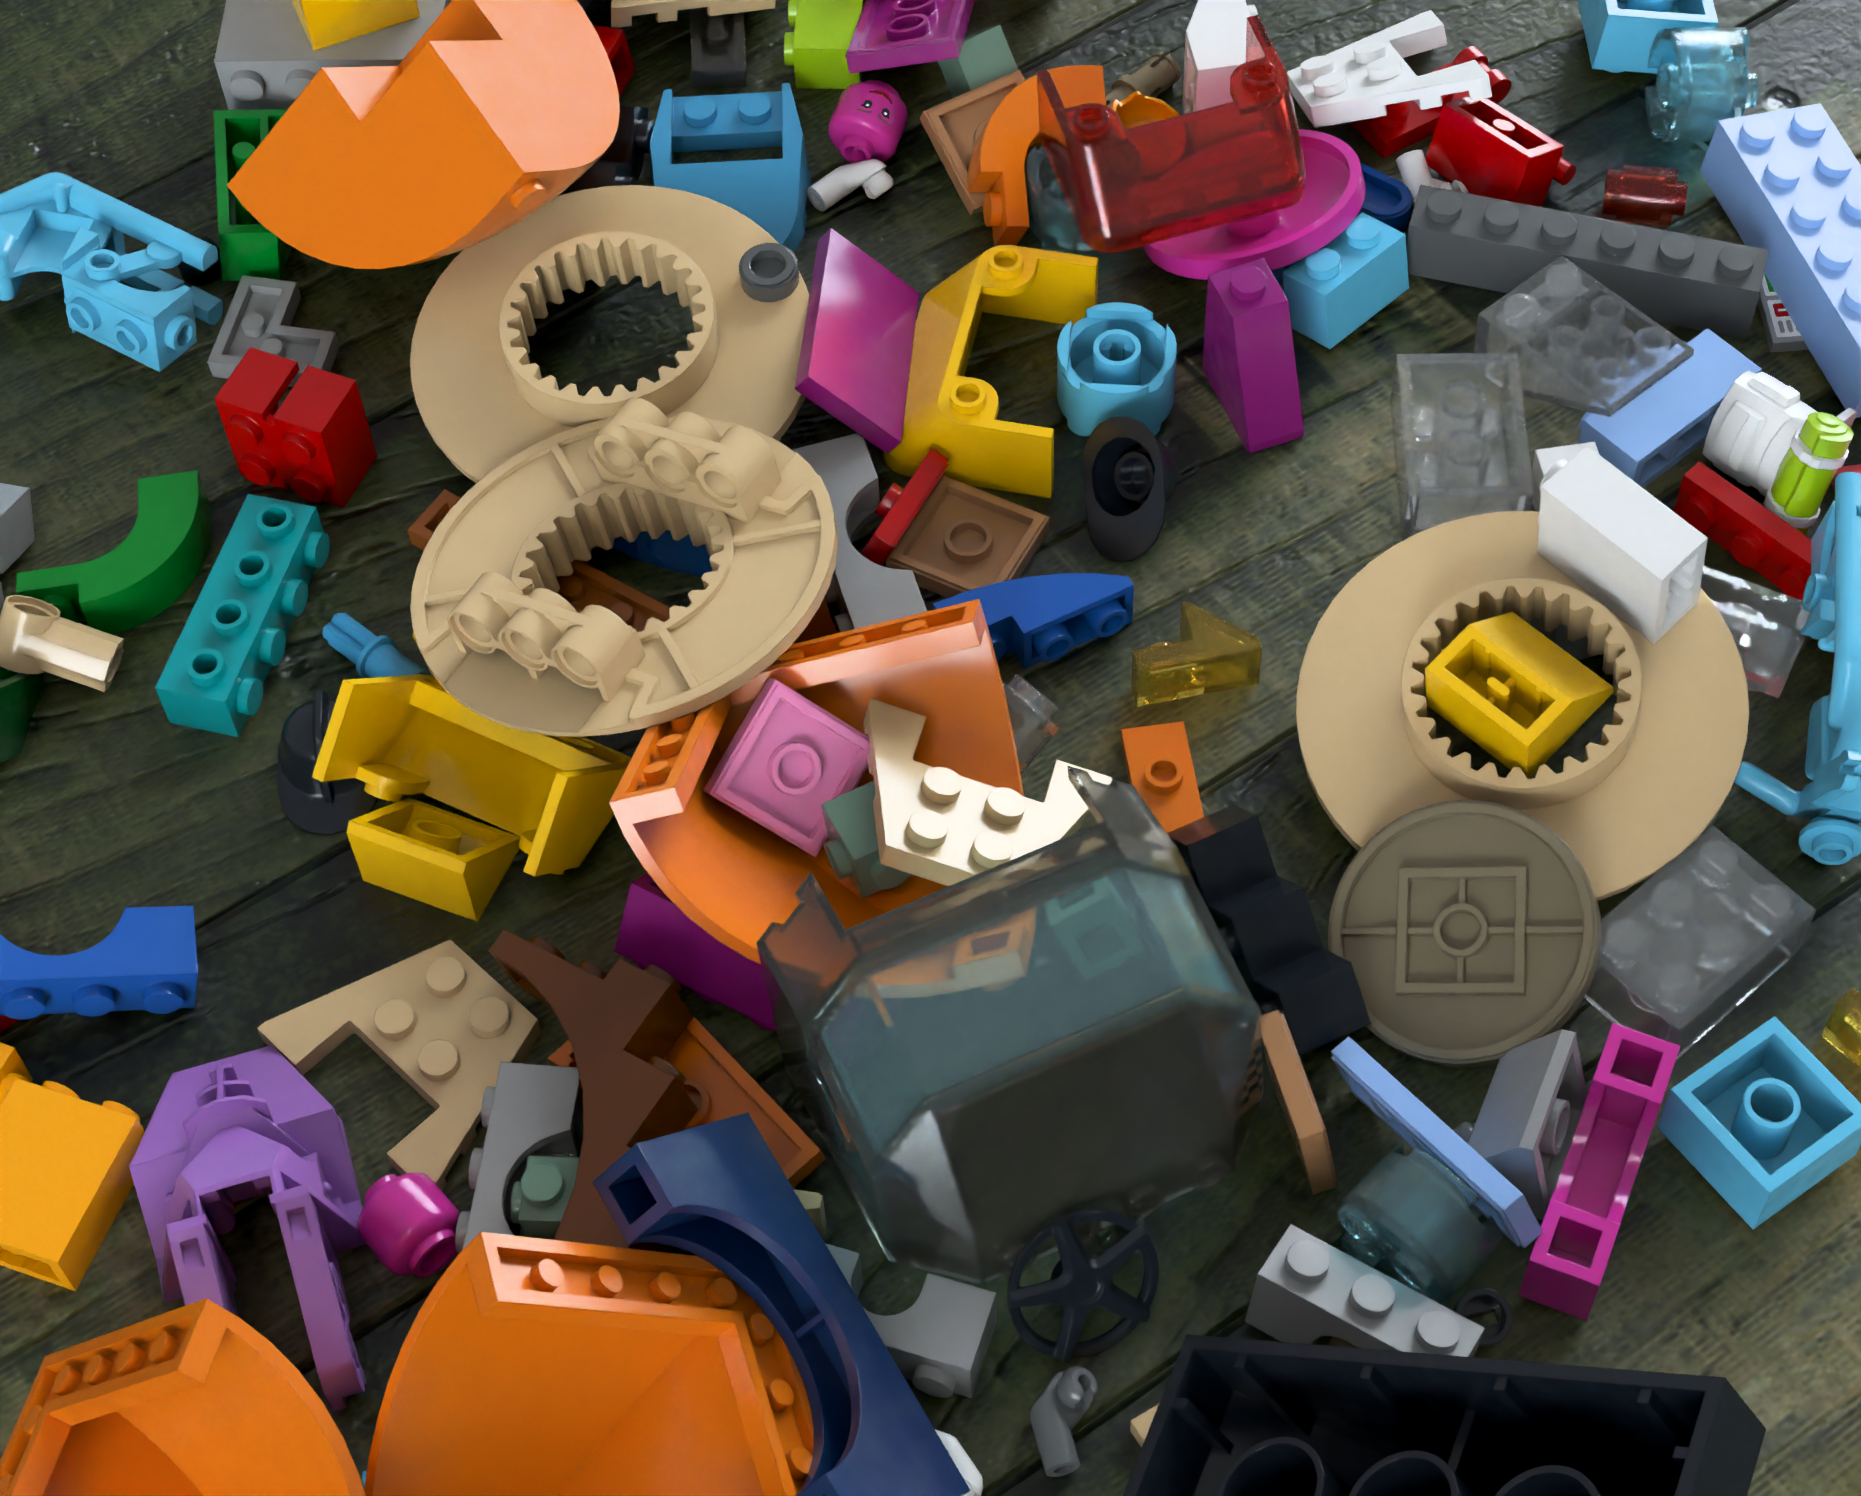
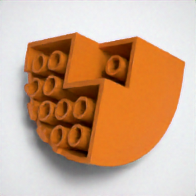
(447, 146)

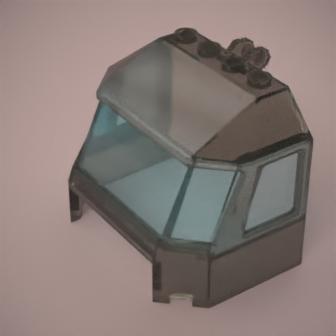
(1022, 1044)

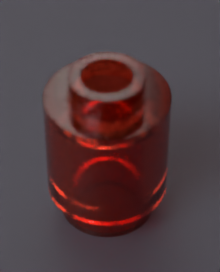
(1644, 194)

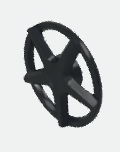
(1084, 1283)

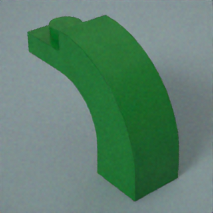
(142, 572)

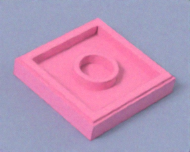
(788, 764)

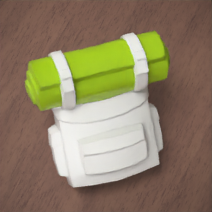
(1778, 446)

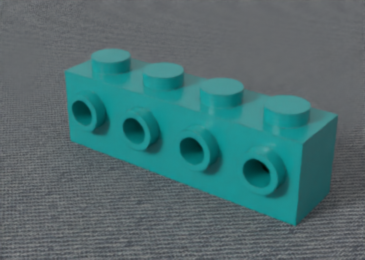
(243, 616)

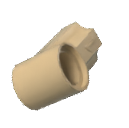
(41, 641)

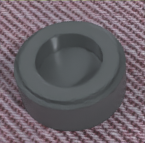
(769, 272)

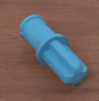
(371, 654)

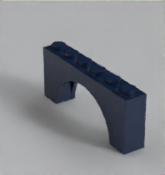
(734, 1207)

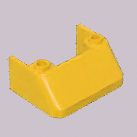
(960, 412)
(419, 739)

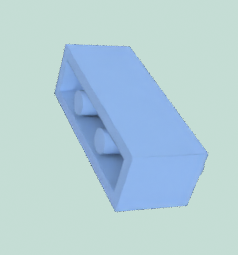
(1670, 415)

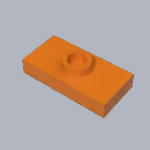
(1163, 772)

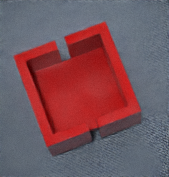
(310, 442)

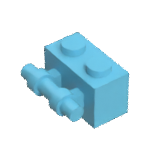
(1346, 280)

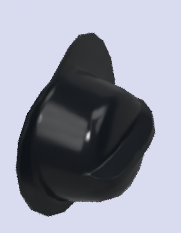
(1126, 487)
(305, 800)

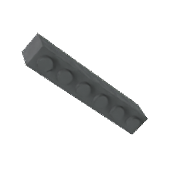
(1658, 271)

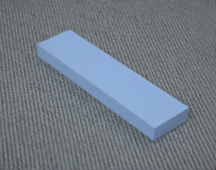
(1427, 1132)

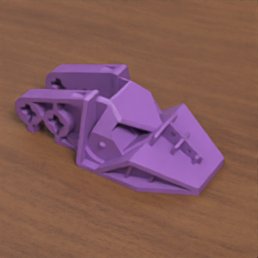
(245, 1133)

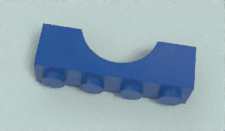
(138, 966)

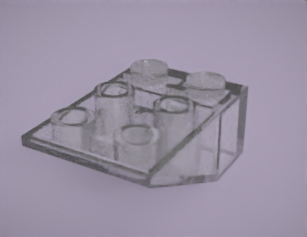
(1578, 341)

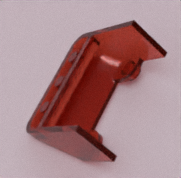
(1182, 169)

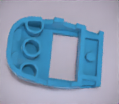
(763, 190)

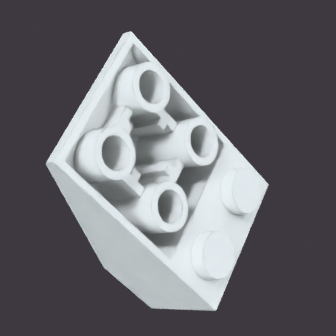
(1213, 51)

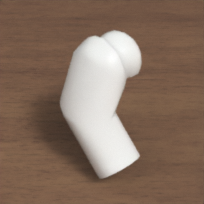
(1416, 173)
(847, 179)

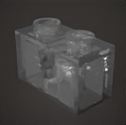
(1763, 627)

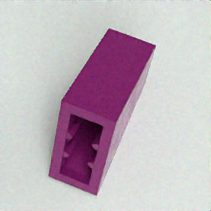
(1252, 355)

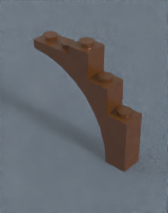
(619, 1036)

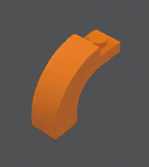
(1013, 130)

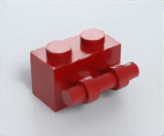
(1496, 153)

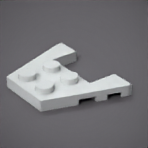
(1371, 73)

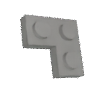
(262, 320)

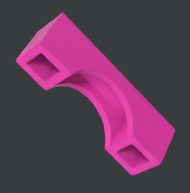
(1599, 1172)

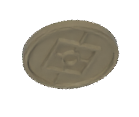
(1466, 931)

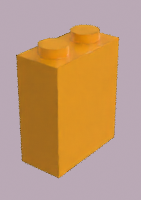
(61, 1178)

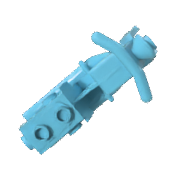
(79, 234)
(1834, 719)

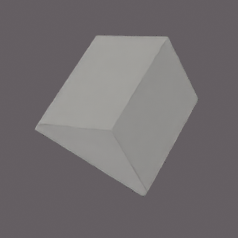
(1532, 1115)

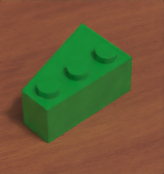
(243, 241)

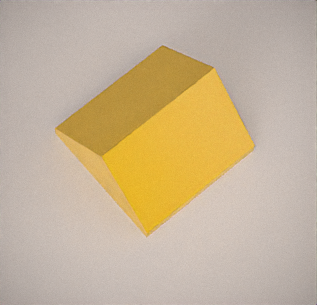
(432, 855)

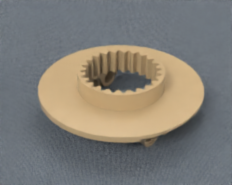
(473, 330)
(536, 665)
(1620, 811)

